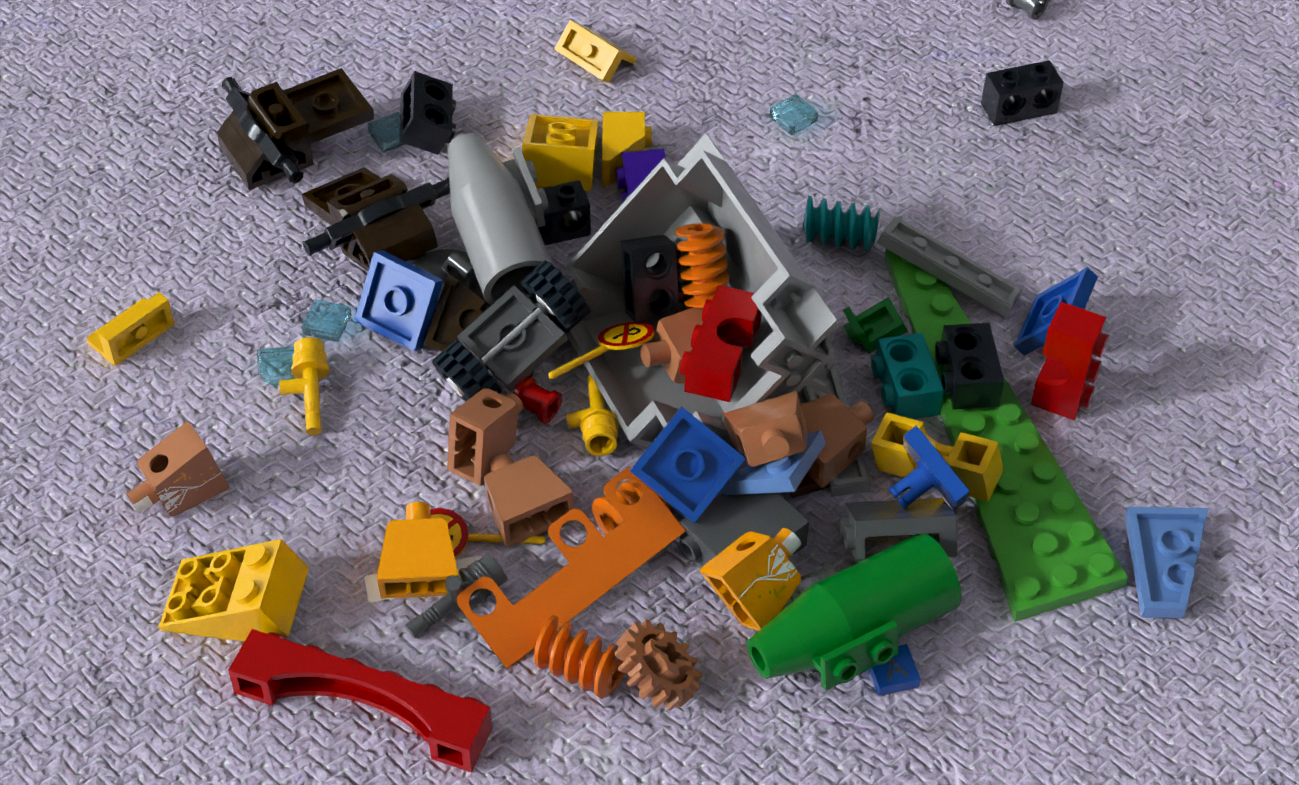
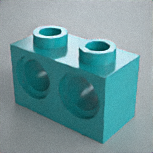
(907, 376)

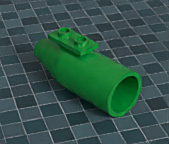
(859, 614)

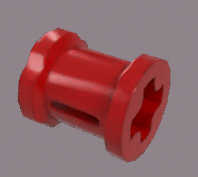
(538, 400)

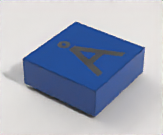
(896, 674)

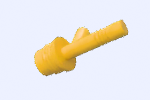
(308, 368)
(596, 423)

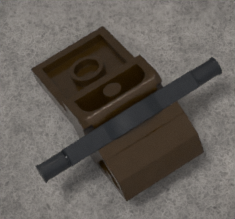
(274, 127)
(374, 216)

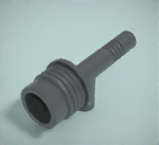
(485, 566)

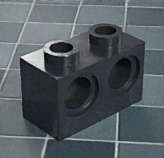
(1022, 93)
(427, 113)
(567, 213)
(642, 280)
(970, 366)

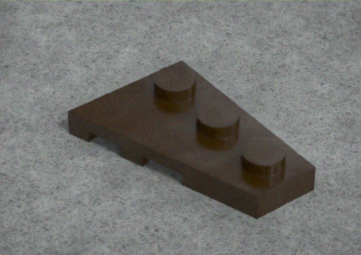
(454, 313)

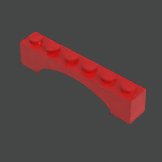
(276, 668)

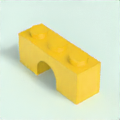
(971, 458)

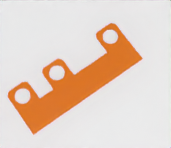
(590, 573)

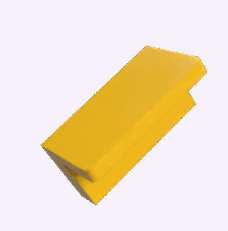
(592, 51)
(132, 329)

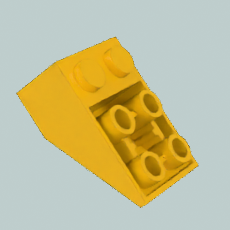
(236, 592)

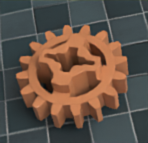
(658, 664)

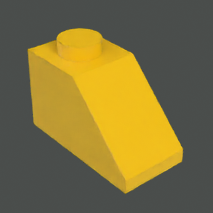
(622, 134)

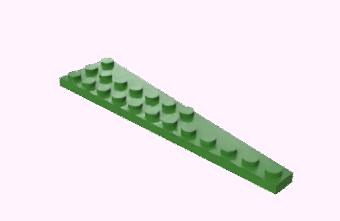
(1034, 520)

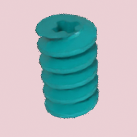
(840, 224)

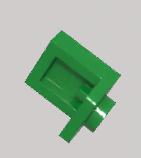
(873, 324)

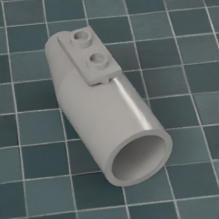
(496, 214)

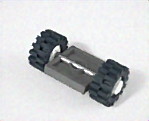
(513, 334)

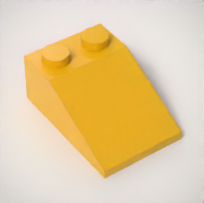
(561, 149)

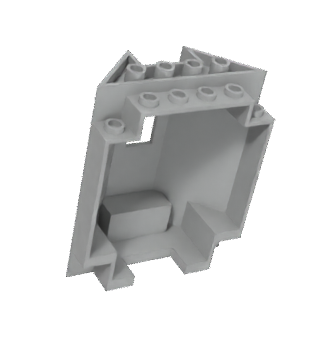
(795, 322)

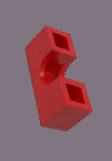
(714, 361)
(1071, 361)

